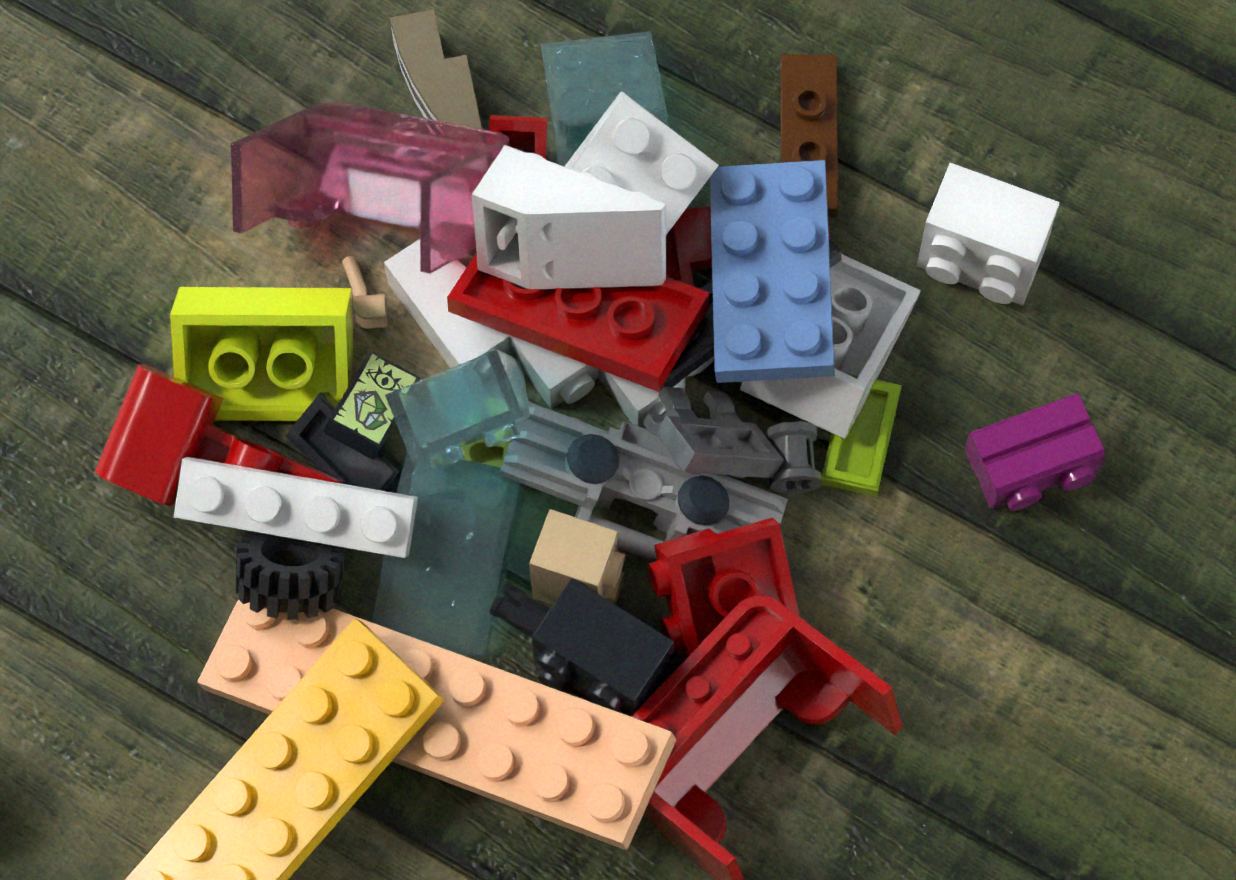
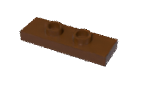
(810, 115)

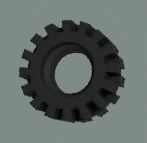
(288, 575)

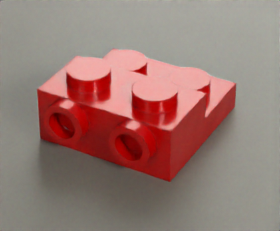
(712, 573)

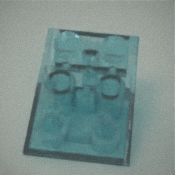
(587, 78)

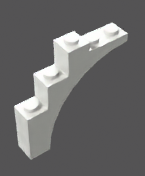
(462, 340)

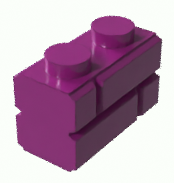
(1035, 453)

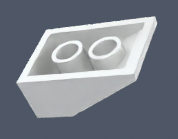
(867, 321)

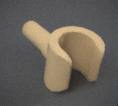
(369, 309)

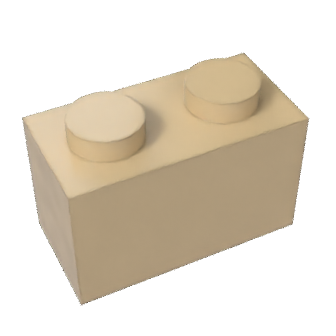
(576, 551)

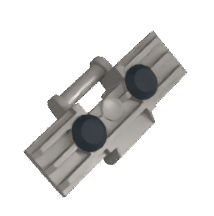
(634, 465)

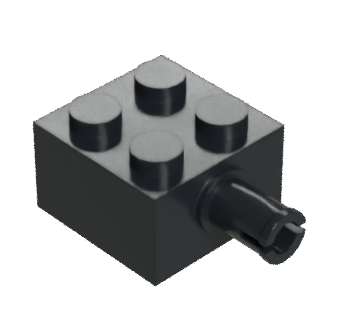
(590, 646)

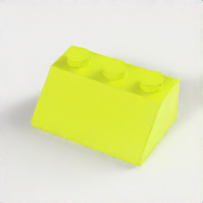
(263, 347)

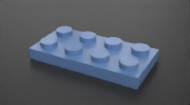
(771, 272)

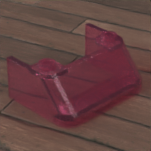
(365, 167)

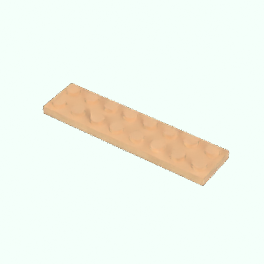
(488, 736)

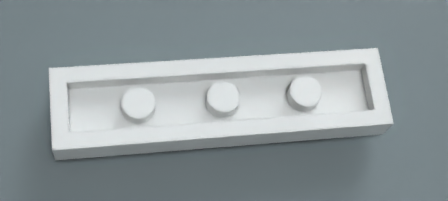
(295, 507)

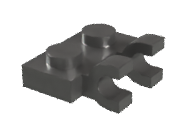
(714, 444)

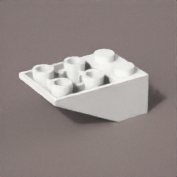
(565, 227)

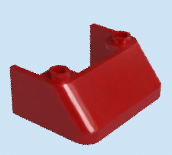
(727, 695)

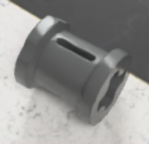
(795, 446)

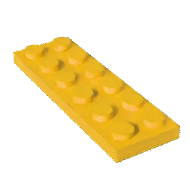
(299, 767)

